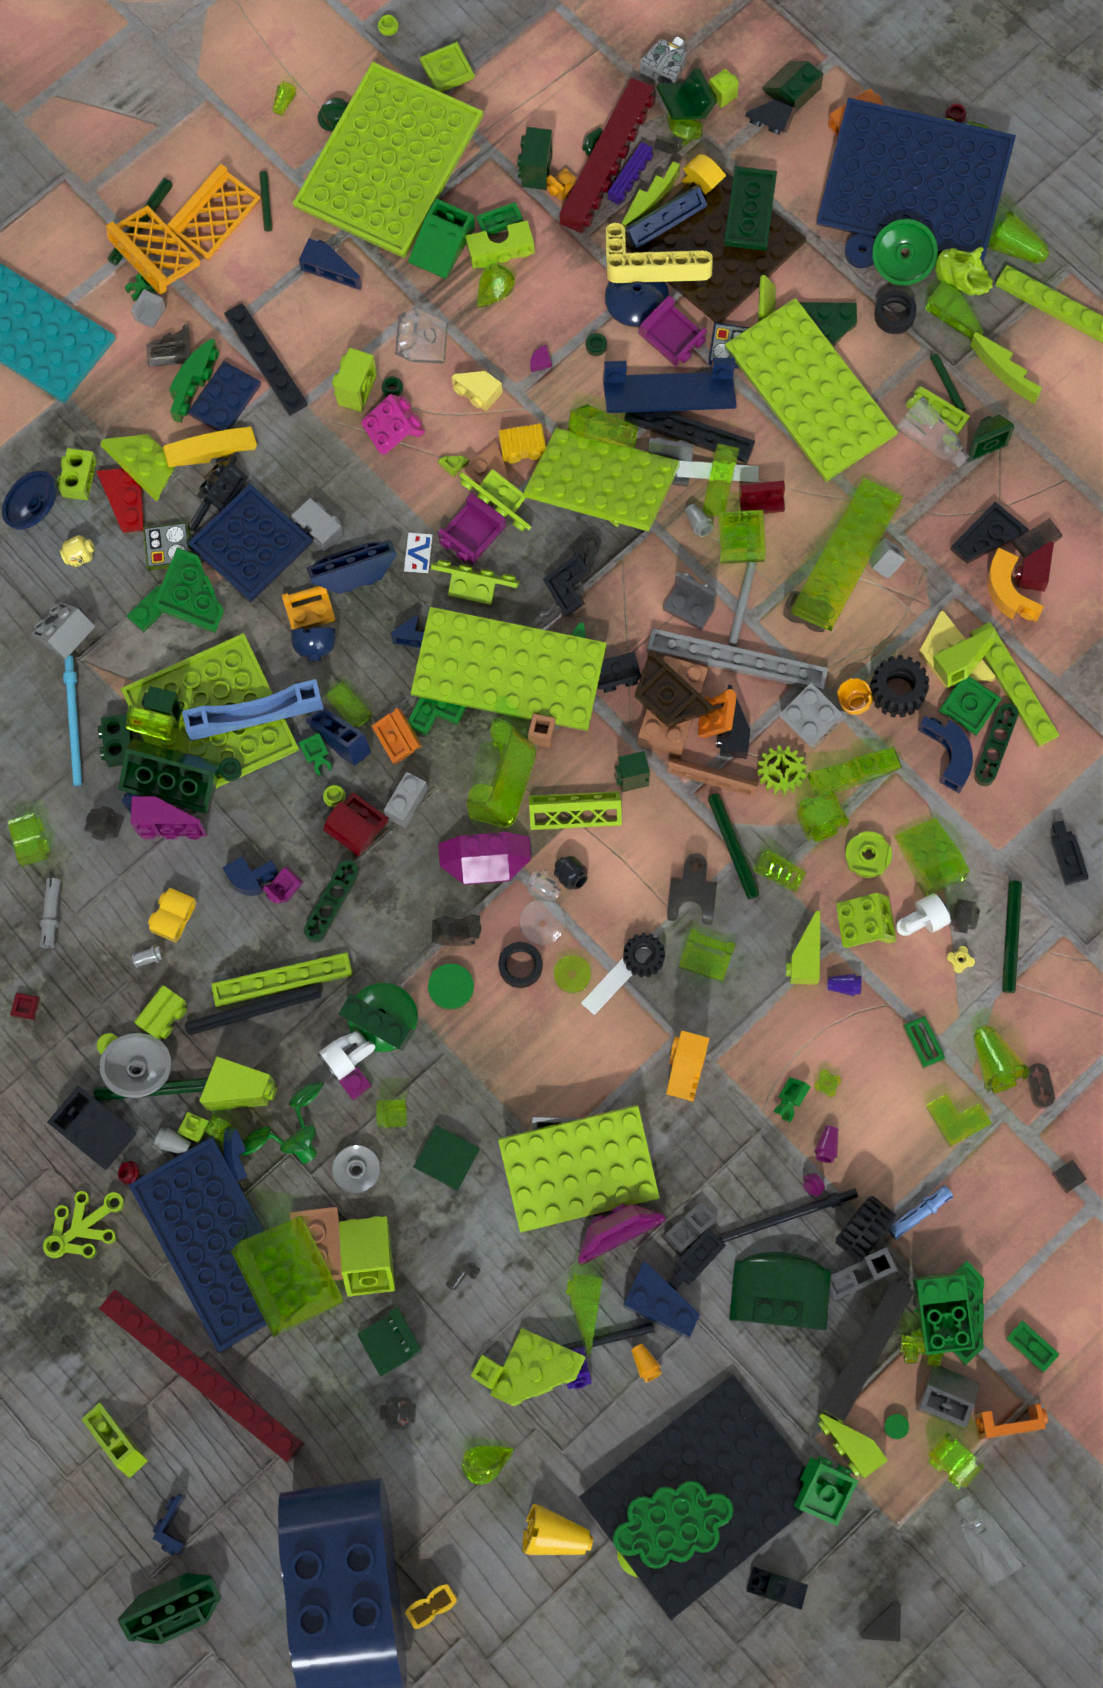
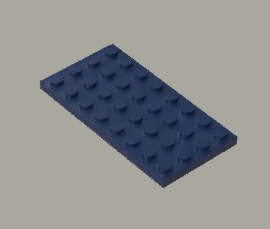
(198, 1221)

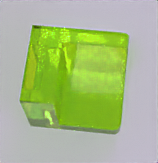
(391, 1113)

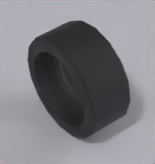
(899, 297)
(520, 947)

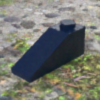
(324, 262)
(340, 736)

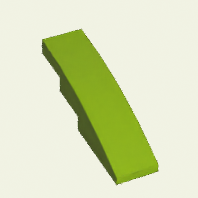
(649, 201)
(999, 362)

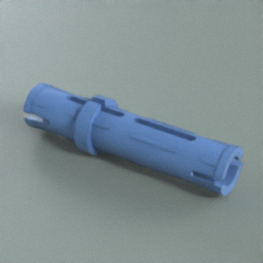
(928, 1206)

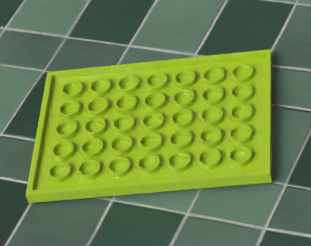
(388, 159)

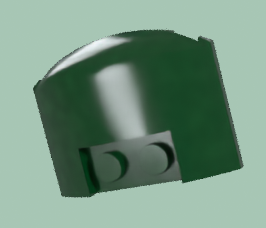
(780, 1291)

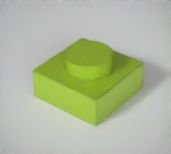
(487, 1372)

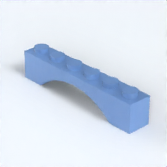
(290, 702)

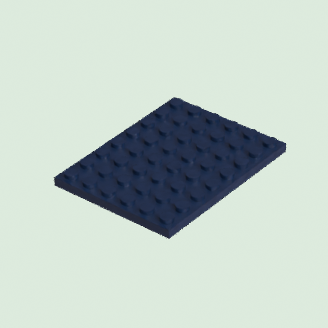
(918, 169)

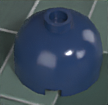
(313, 642)

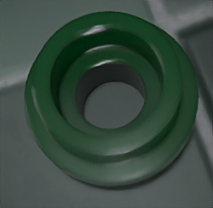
(392, 381)

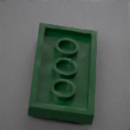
(750, 208)

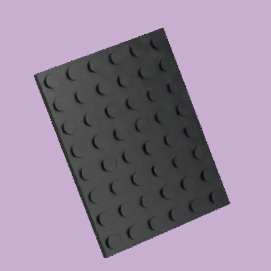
(727, 1450)

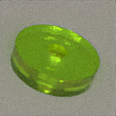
(568, 964)

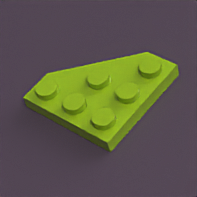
(535, 1368)

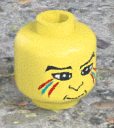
(77, 551)

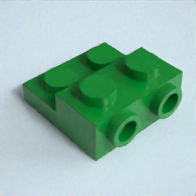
(825, 1490)

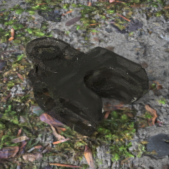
(693, 888)

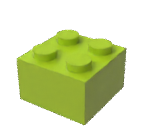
(354, 379)

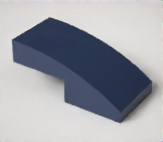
(232, 1148)

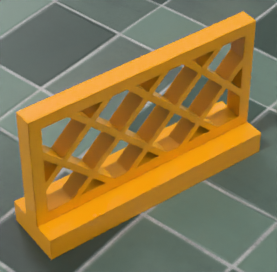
(200, 199)
(136, 255)

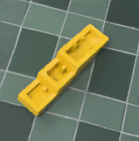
(208, 446)

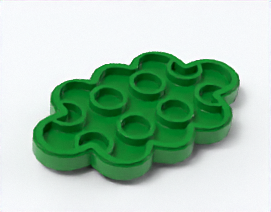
(672, 1524)

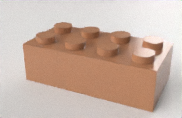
(672, 740)

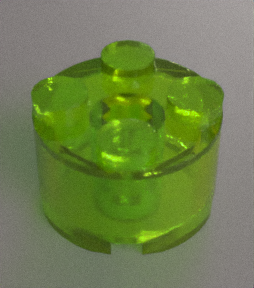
(821, 816)
(955, 1461)

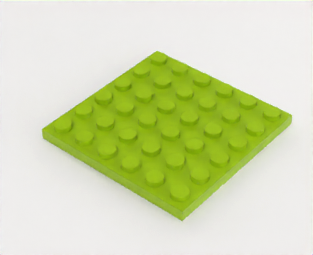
(218, 678)

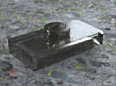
(1037, 538)

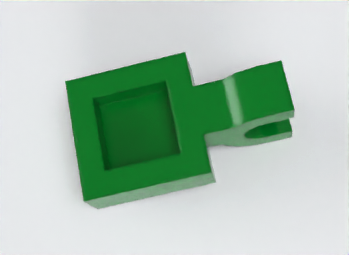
(791, 1094)

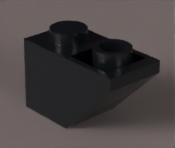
(773, 114)
(777, 1588)

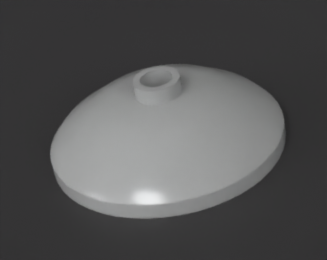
(133, 1054)

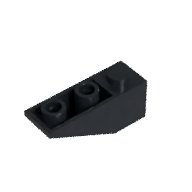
(736, 741)

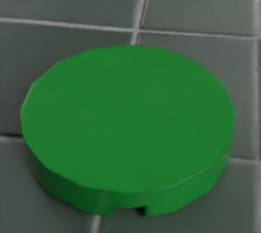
(451, 986)

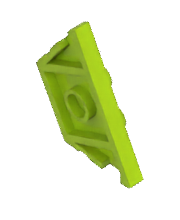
(141, 460)

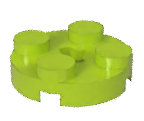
(878, 846)

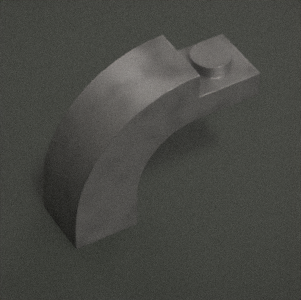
(862, 1274)

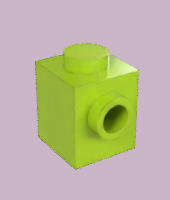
(724, 87)

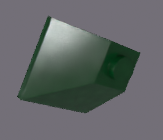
(990, 436)

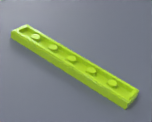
(281, 979)

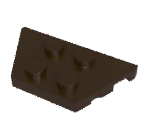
(668, 694)

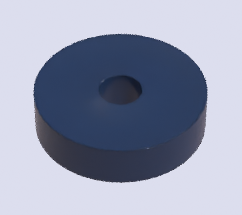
(852, 252)

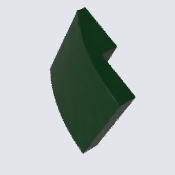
(446, 1157)

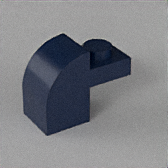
(248, 881)

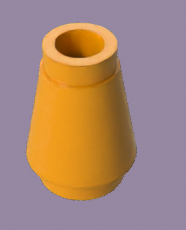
(646, 1364)

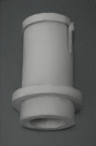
(147, 956)

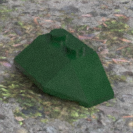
(170, 1609)

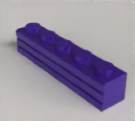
(630, 173)

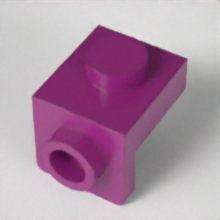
(283, 886)

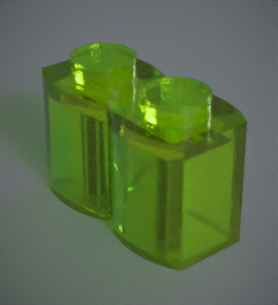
(28, 839)

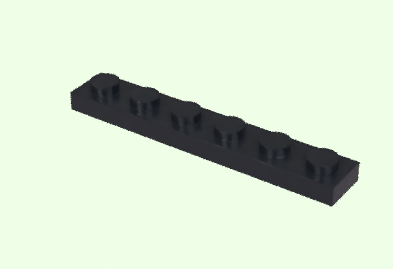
(265, 359)
(690, 431)

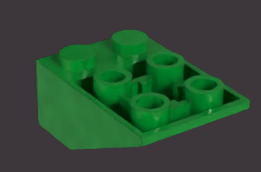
(441, 238)
(944, 1312)

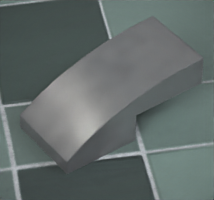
(690, 1227)

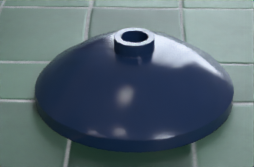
(633, 306)
(29, 500)

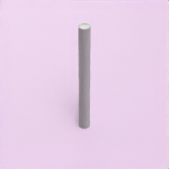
(742, 603)

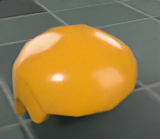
(854, 696)

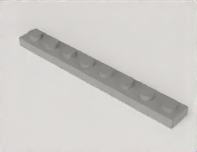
(737, 659)

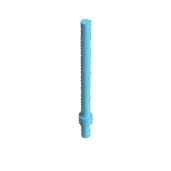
(70, 679)

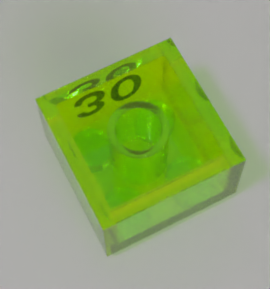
(741, 536)

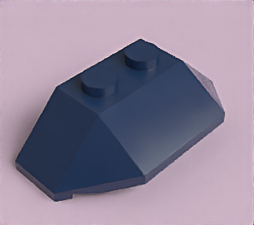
(353, 567)

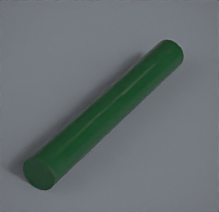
(265, 198)
(947, 382)

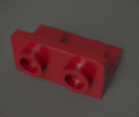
(763, 496)

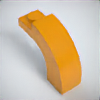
(1003, 592)

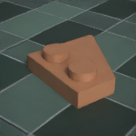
(485, 462)

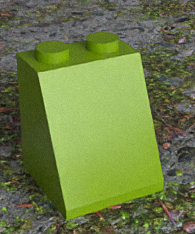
(236, 1087)
(366, 1256)

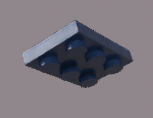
(224, 397)

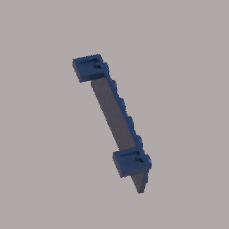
(669, 391)

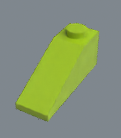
(805, 960)
(114, 1440)

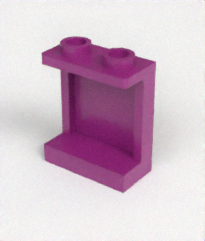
(672, 332)
(472, 530)

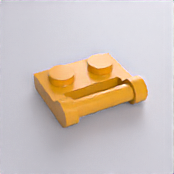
(310, 614)

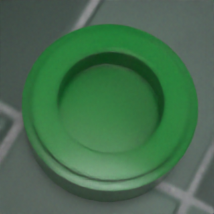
(896, 1426)

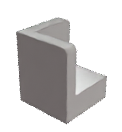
(148, 309)
(887, 558)

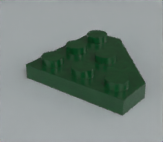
(832, 318)

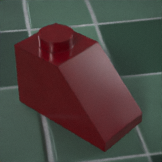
(1035, 569)

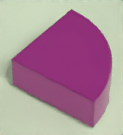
(540, 359)

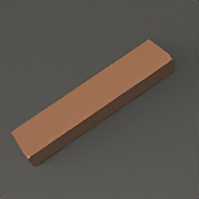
(712, 776)

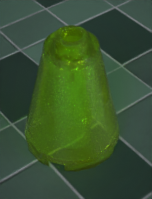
(1018, 240)
(997, 1061)

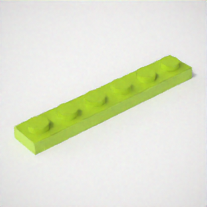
(1051, 302)
(1018, 691)

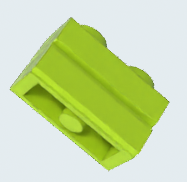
(161, 1013)

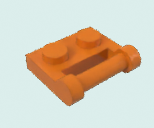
(722, 718)

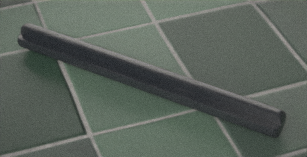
(252, 1010)

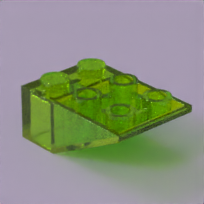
(932, 856)

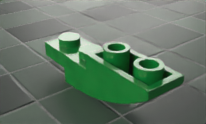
(193, 373)

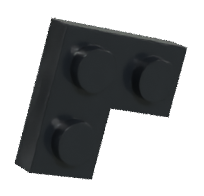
(563, 581)

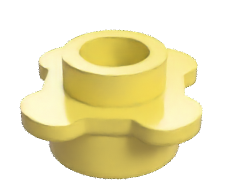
(962, 953)

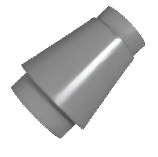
(699, 521)
(171, 1141)

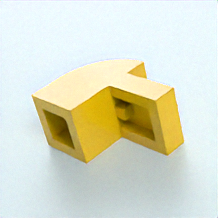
(703, 173)

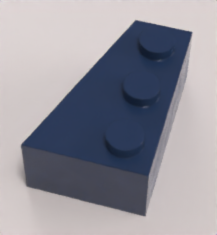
(660, 1303)

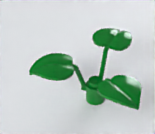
(301, 1141)

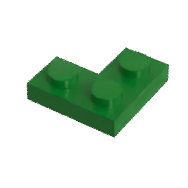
(428, 710)

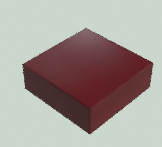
(25, 1006)

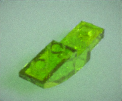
(854, 772)

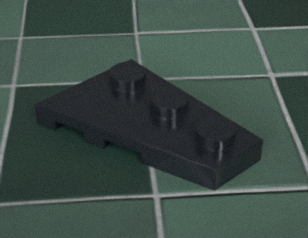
(988, 533)

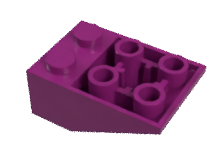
(157, 818)

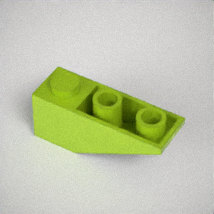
(961, 659)
(859, 1449)

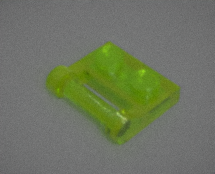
(705, 962)

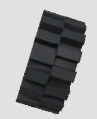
(647, 968)

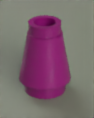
(827, 1146)

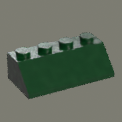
(169, 775)

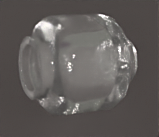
(543, 885)

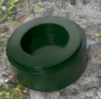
(596, 344)
(230, 769)

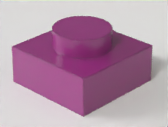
(355, 1084)

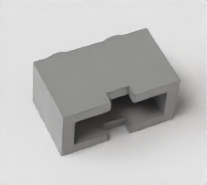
(314, 520)
(405, 799)

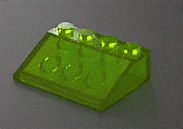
(286, 1276)

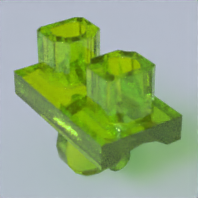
(914, 1345)

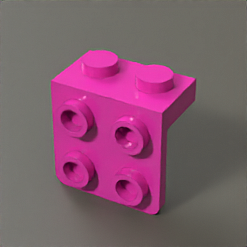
(392, 423)

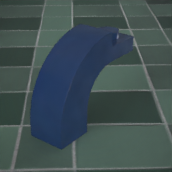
(958, 750)

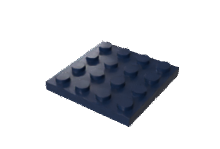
(250, 543)

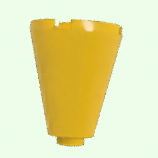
(554, 1534)

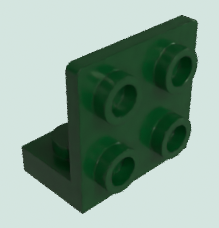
(688, 99)
(389, 1342)

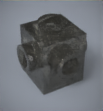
(103, 823)

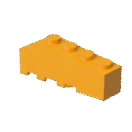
(687, 1064)

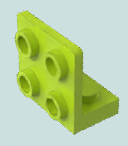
(866, 920)

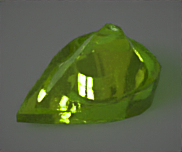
(685, 129)
(494, 285)
(484, 1463)

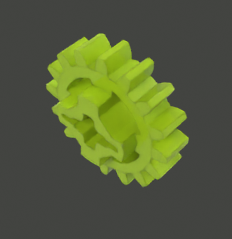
(791, 768)

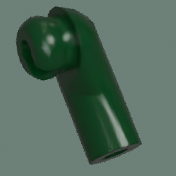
(590, 139)

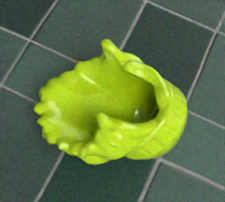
(963, 271)

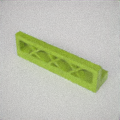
(575, 802)

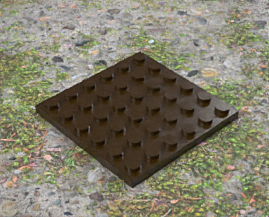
(734, 269)

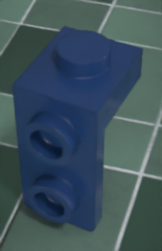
(169, 1543)

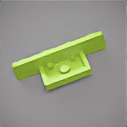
(499, 493)
(473, 584)

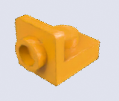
(561, 184)

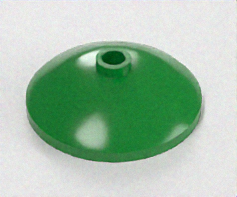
(921, 247)
(395, 1003)

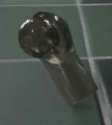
(667, 147)
(461, 1272)

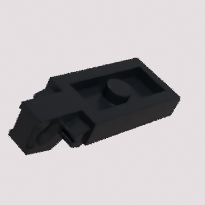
(1068, 855)
(696, 1259)

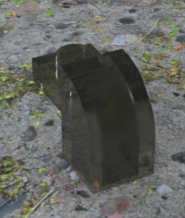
(456, 931)

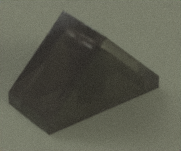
(885, 1625)

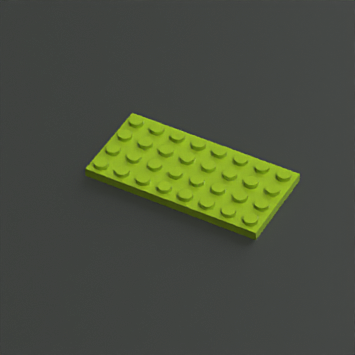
(811, 390)
(508, 668)

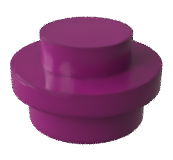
(813, 1184)

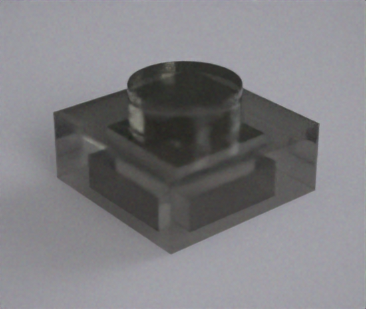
(1069, 1176)

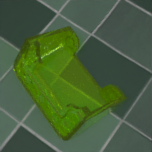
(502, 799)

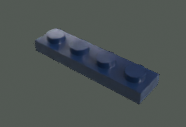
(666, 217)

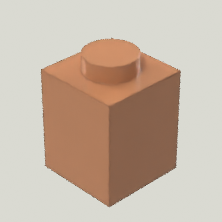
(542, 730)

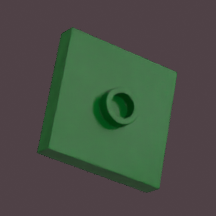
(970, 705)

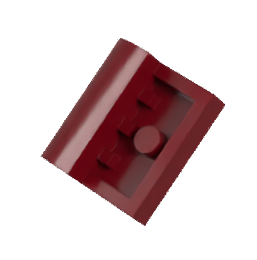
(355, 823)

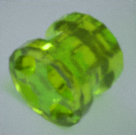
(216, 1128)

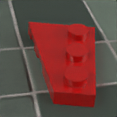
(124, 497)

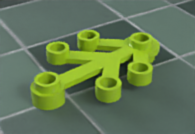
(80, 1227)

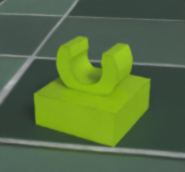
(193, 1127)

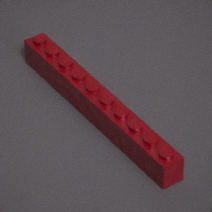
(202, 1376)

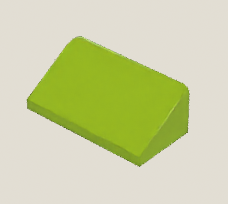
(767, 298)

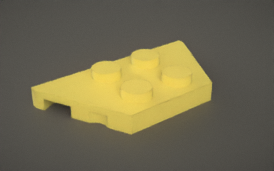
(943, 636)

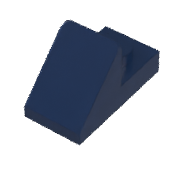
(408, 633)

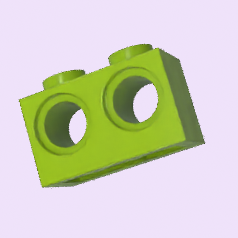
(82, 474)

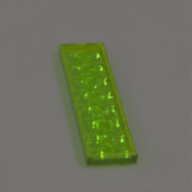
(846, 554)

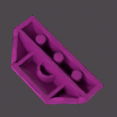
(485, 857)
(616, 1230)

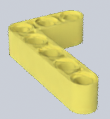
(652, 266)

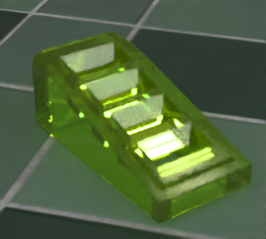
(776, 877)

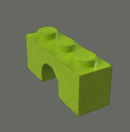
(485, 252)

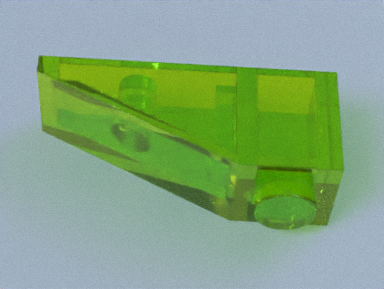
(951, 308)
(601, 427)
(720, 479)
(584, 1302)

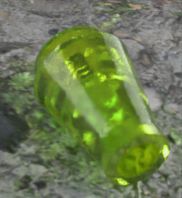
(284, 96)

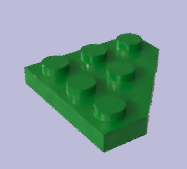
(189, 593)
(975, 1288)

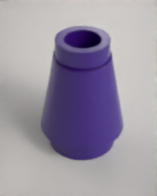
(845, 984)

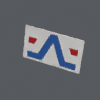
(418, 552)

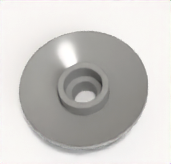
(353, 1157)

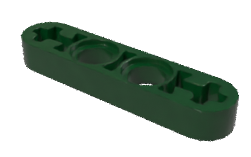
(995, 744)
(328, 900)

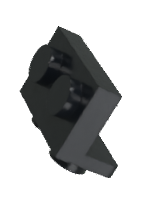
(618, 671)

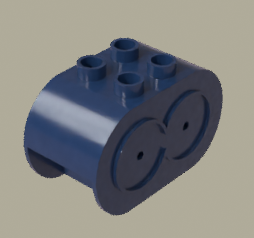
(341, 1587)

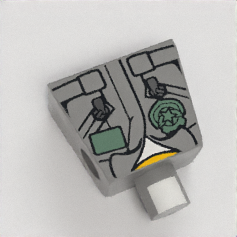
(664, 61)

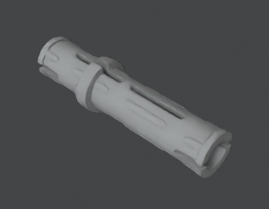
(50, 911)

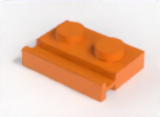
(396, 736)

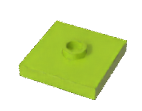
(447, 67)

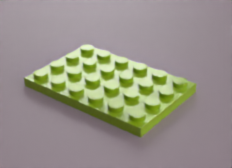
(602, 479)
(578, 1168)

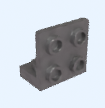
(675, 450)
(691, 601)

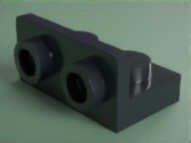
(222, 484)

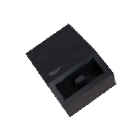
(91, 1127)

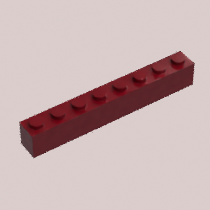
(607, 155)

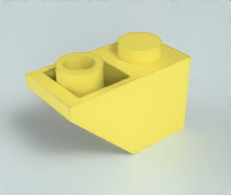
(478, 387)

